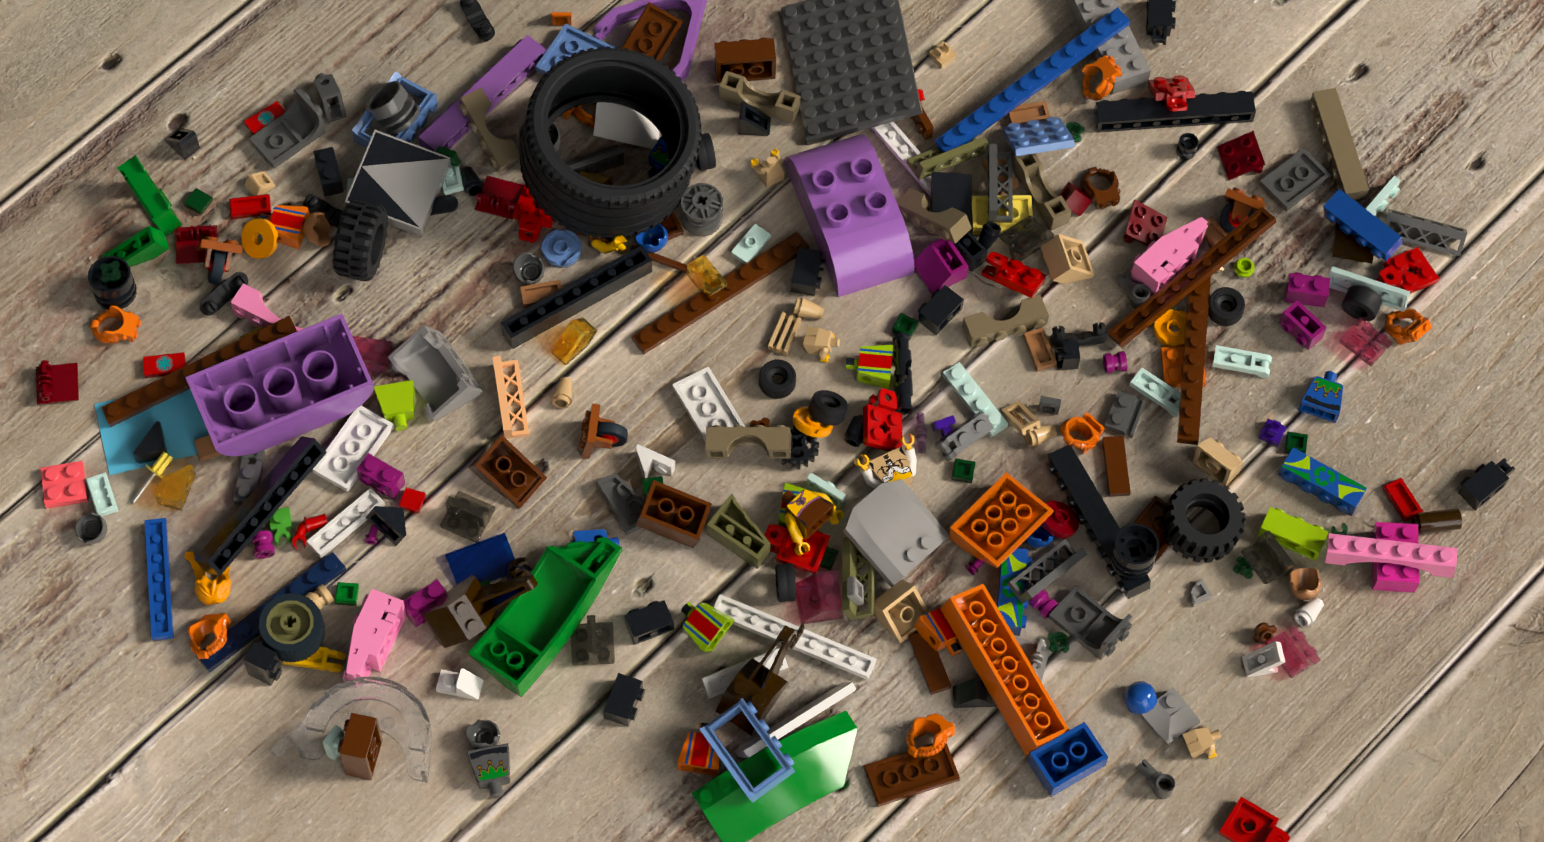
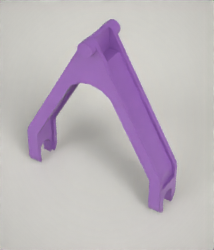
(633, 11)

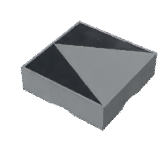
(400, 179)

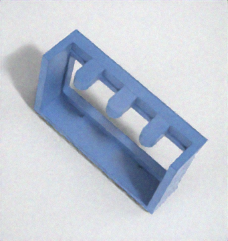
(427, 106)
(772, 743)

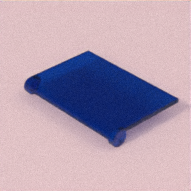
(482, 559)

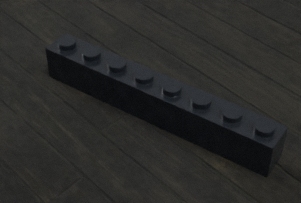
(1153, 114)
(576, 297)
(260, 506)
(1092, 513)

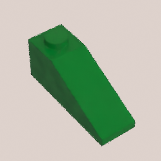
(141, 247)

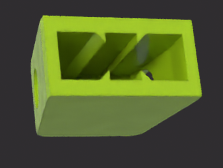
(397, 402)

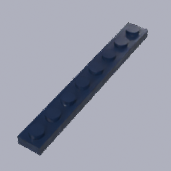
(247, 628)

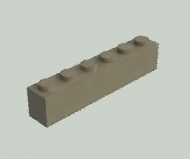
(1338, 144)

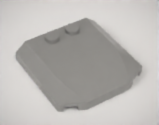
(893, 530)

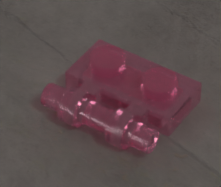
(1362, 345)
(375, 351)
(1294, 660)

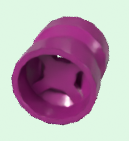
(1115, 362)
(263, 545)
(1043, 603)

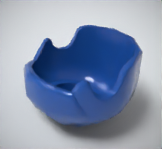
(653, 239)
(1039, 538)
(1140, 697)

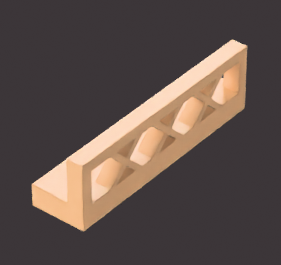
(503, 395)

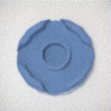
(561, 248)

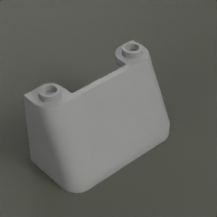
(436, 372)

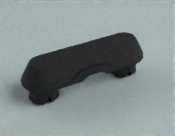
(477, 19)
(316, 204)
(222, 293)
(1096, 336)

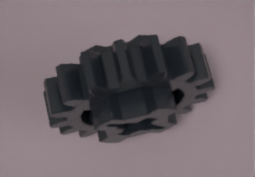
(801, 454)

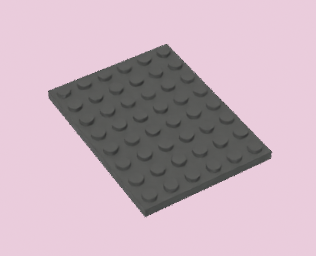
(850, 65)

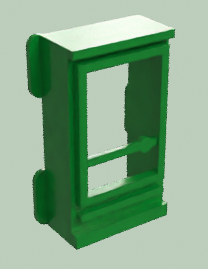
(149, 195)

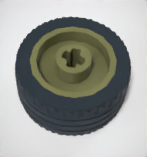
(292, 627)

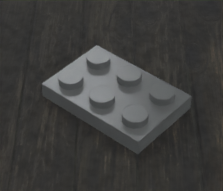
(1294, 179)

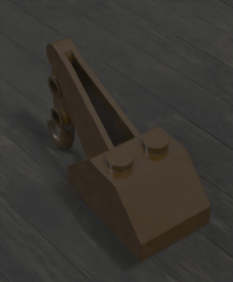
(471, 607)
(759, 683)

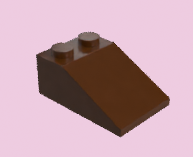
(507, 471)

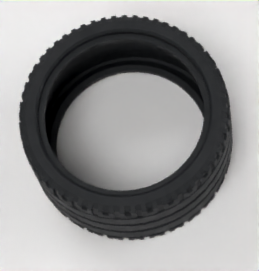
(621, 79)

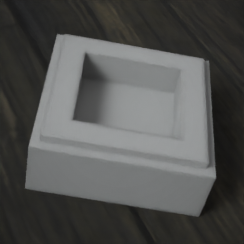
(855, 591)

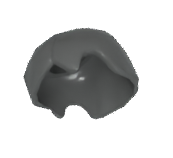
(528, 268)
(91, 528)
(482, 734)

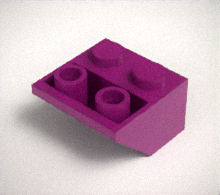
(940, 265)

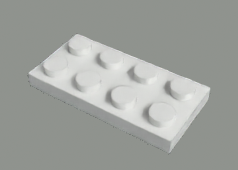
(706, 401)
(359, 436)

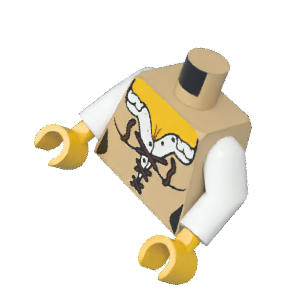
(891, 466)

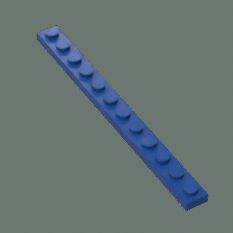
(1033, 81)

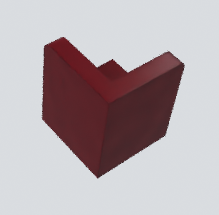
(1075, 198)

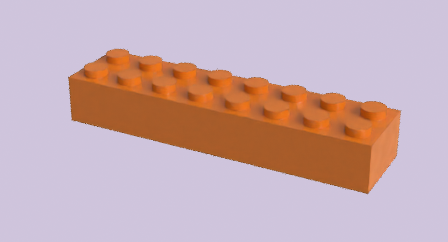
(1004, 668)

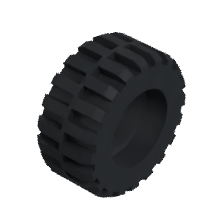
(360, 240)
(1213, 498)

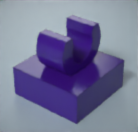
(943, 425)
(1272, 432)

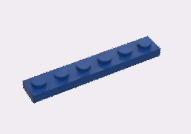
(159, 579)

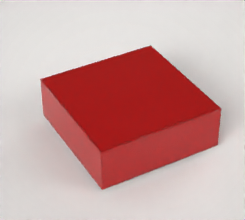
(412, 500)

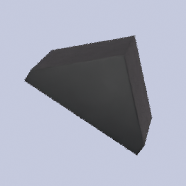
(753, 121)
(183, 142)
(151, 446)
(389, 522)
(971, 695)

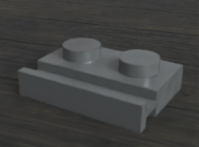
(1124, 414)

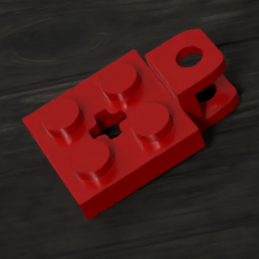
(1173, 90)
(530, 218)
(1397, 272)
(1013, 274)
(882, 414)
(784, 546)
(1263, 825)

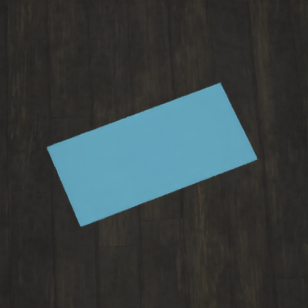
(179, 421)

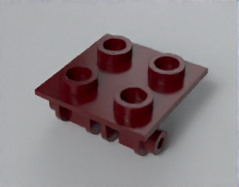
(1241, 156)
(498, 197)
(1144, 224)
(187, 242)
(56, 382)

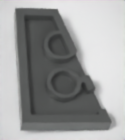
(621, 500)

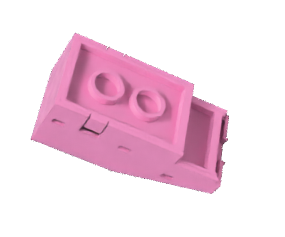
(1168, 255)
(374, 634)

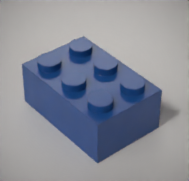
(1067, 759)

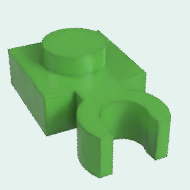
(280, 523)

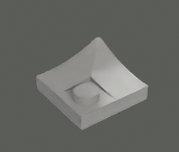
(1170, 717)

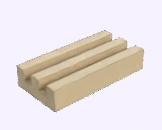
(790, 319)
(1017, 419)

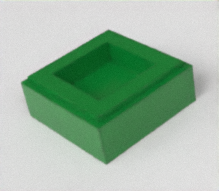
(346, 593)

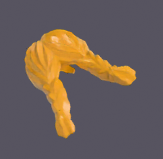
(209, 591)

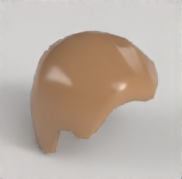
(316, 229)
(1304, 583)

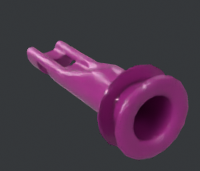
(371, 536)
(973, 566)

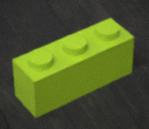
(1294, 533)

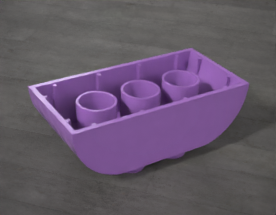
(852, 214)
(282, 388)

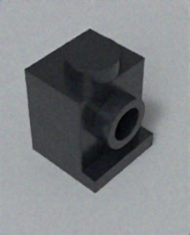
(1068, 355)

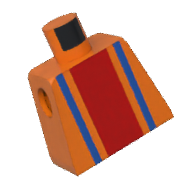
(288, 223)
(938, 632)
(698, 755)

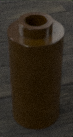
(1438, 520)

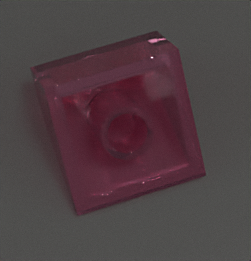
(819, 597)

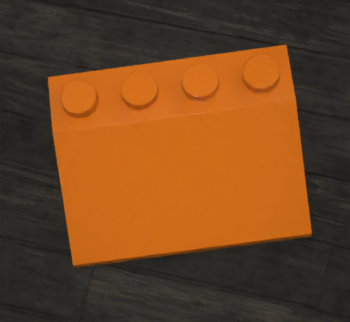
(999, 521)

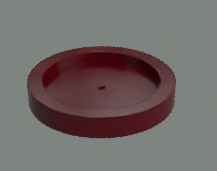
(1062, 521)

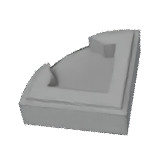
(1199, 593)

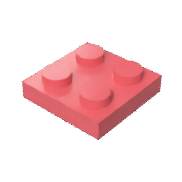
(64, 484)

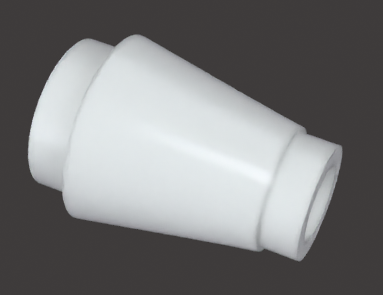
(1308, 613)

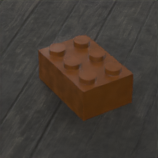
(746, 58)
(673, 514)
(360, 746)

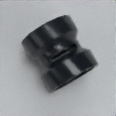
(1187, 146)

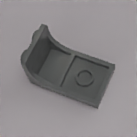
(290, 131)
(1090, 623)

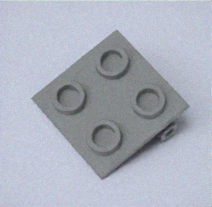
(1036, 653)

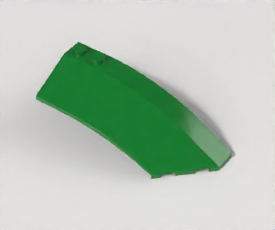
(545, 618)
(820, 767)

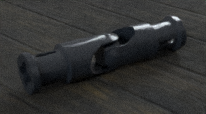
(902, 361)

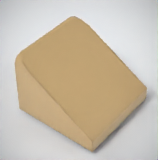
(259, 183)

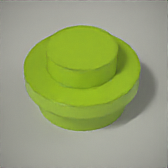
(1244, 267)

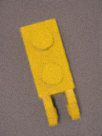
(319, 660)

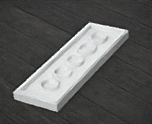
(797, 718)

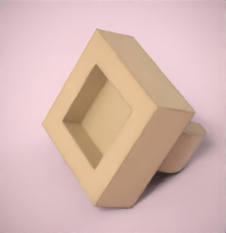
(942, 54)

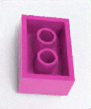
(1395, 576)

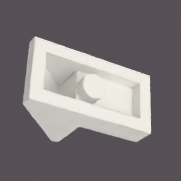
(650, 459)
(1264, 660)
(460, 684)

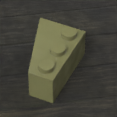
(738, 533)

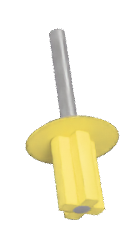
(157, 469)

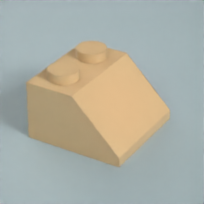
(1067, 260)
(1217, 461)
(900, 609)

